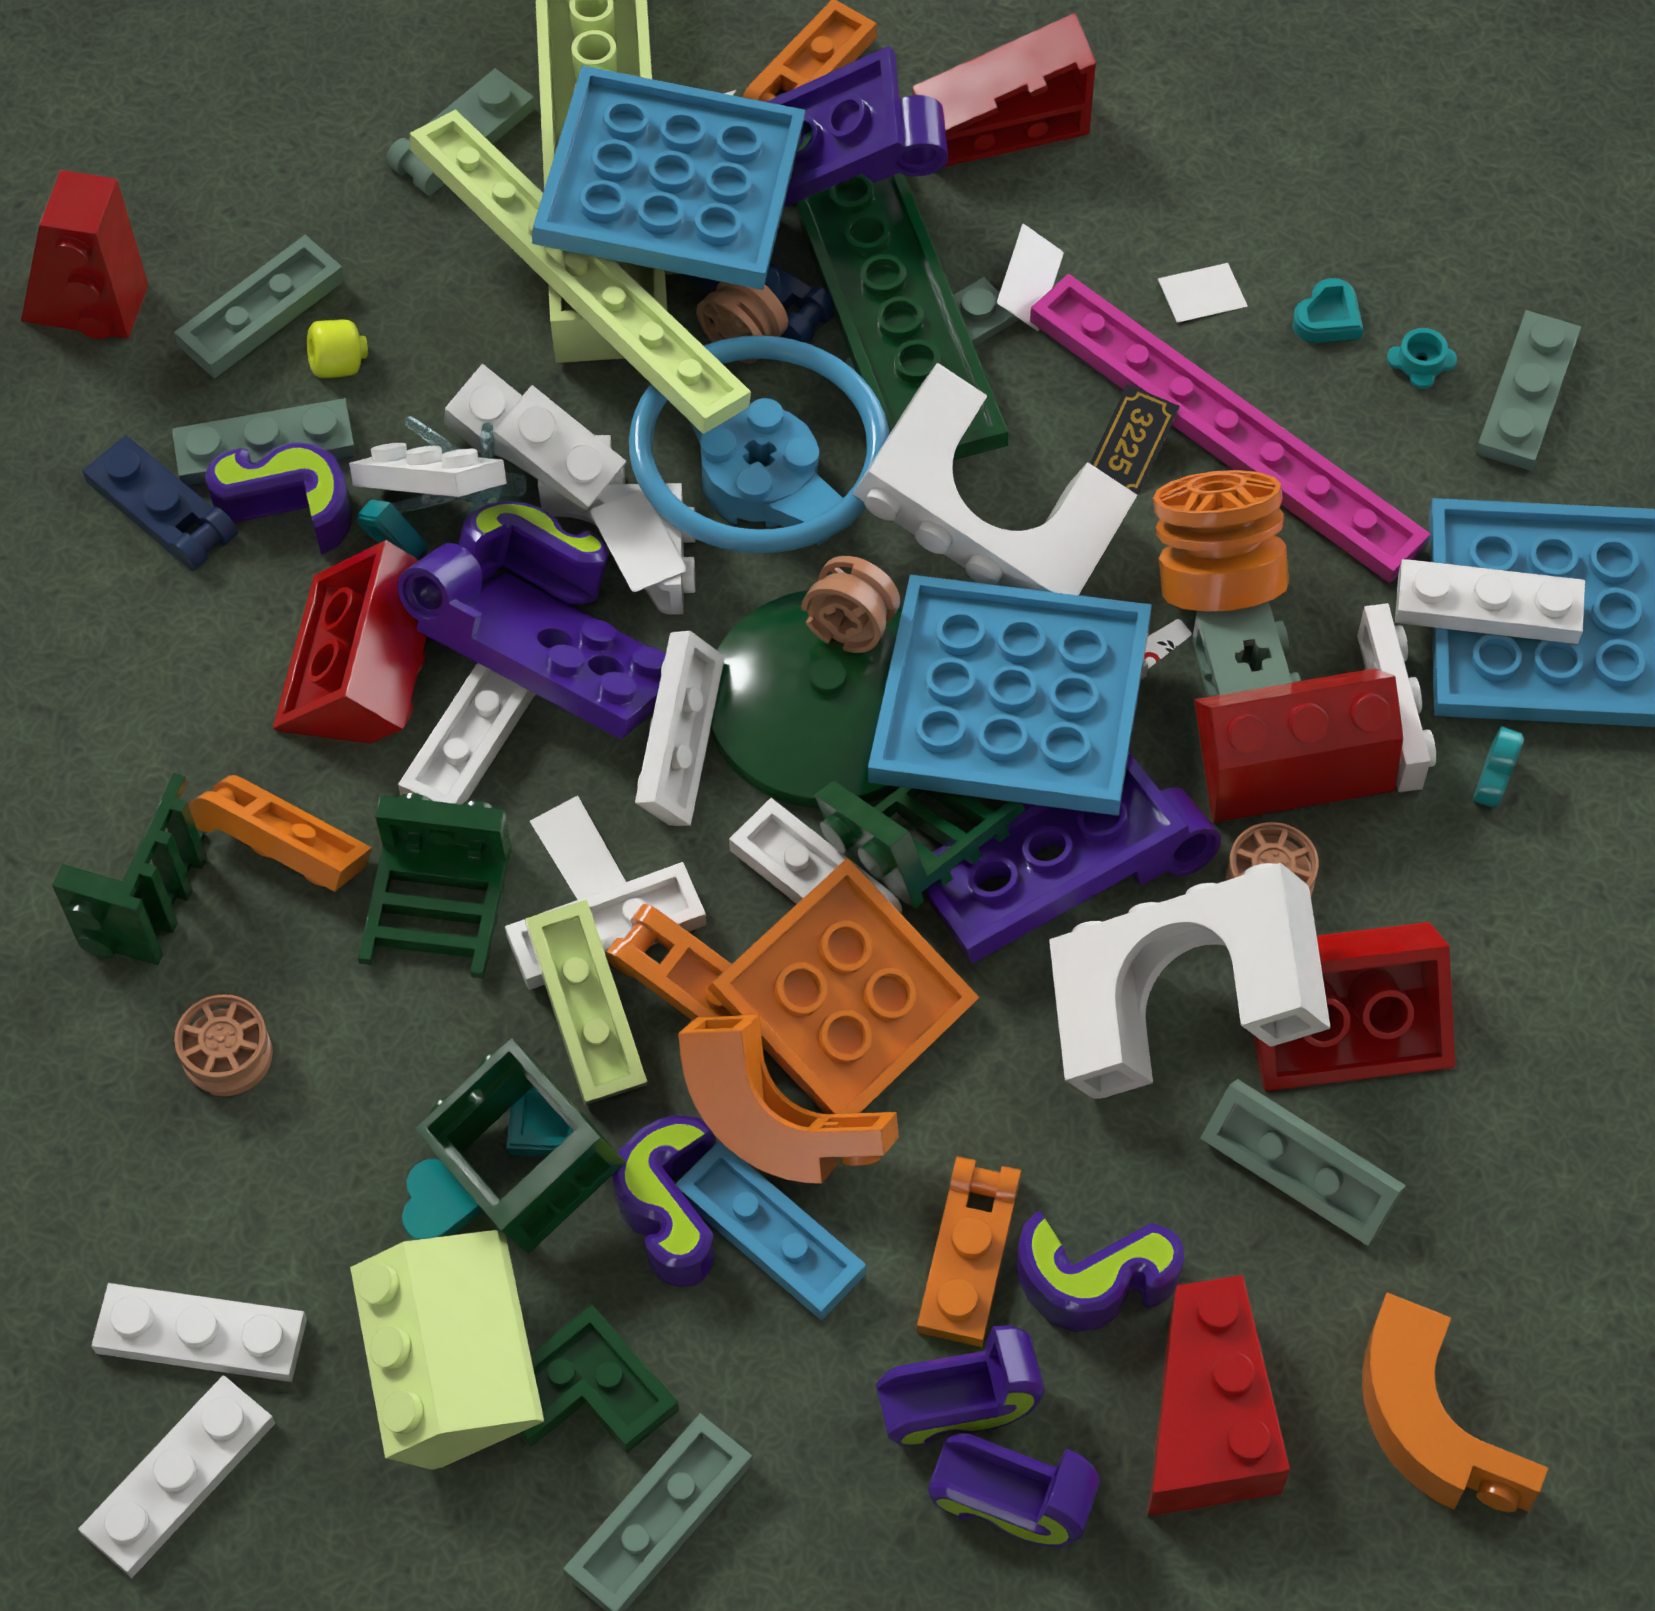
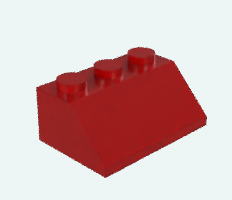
(354, 652)
(1300, 743)
(1385, 1011)

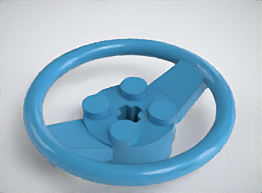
(761, 436)

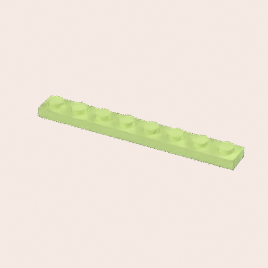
(590, 284)

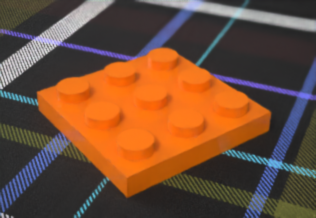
(844, 992)

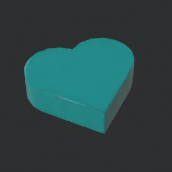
(1329, 313)
(384, 523)
(1498, 767)
(535, 1126)
(436, 1203)

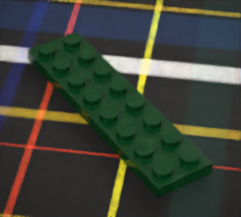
(893, 298)

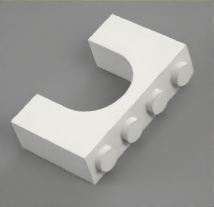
(917, 490)
(1111, 965)

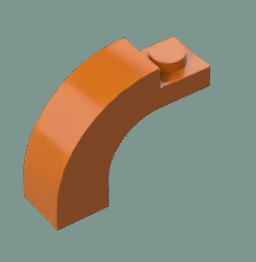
(756, 1120)
(1416, 1428)

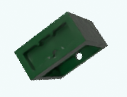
(555, 1184)

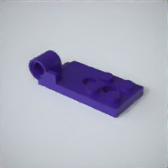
(863, 127)
(515, 624)
(1149, 837)

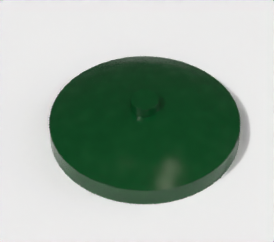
(799, 708)

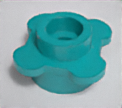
(1422, 343)

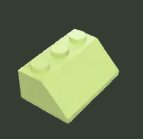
(446, 1347)

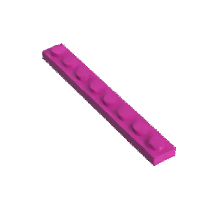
(1231, 427)

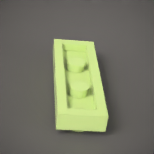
(585, 1002)

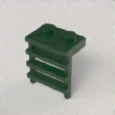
(438, 846)
(888, 850)
(130, 913)

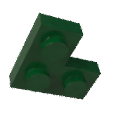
(598, 1369)

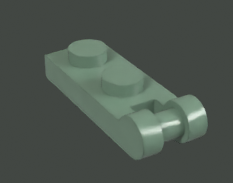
(490, 106)

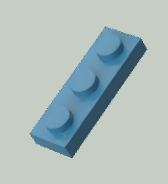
(771, 1230)

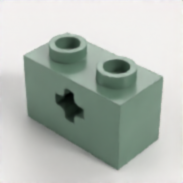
(1241, 650)

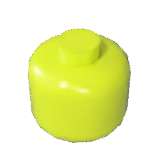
(335, 348)

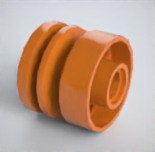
(1221, 540)

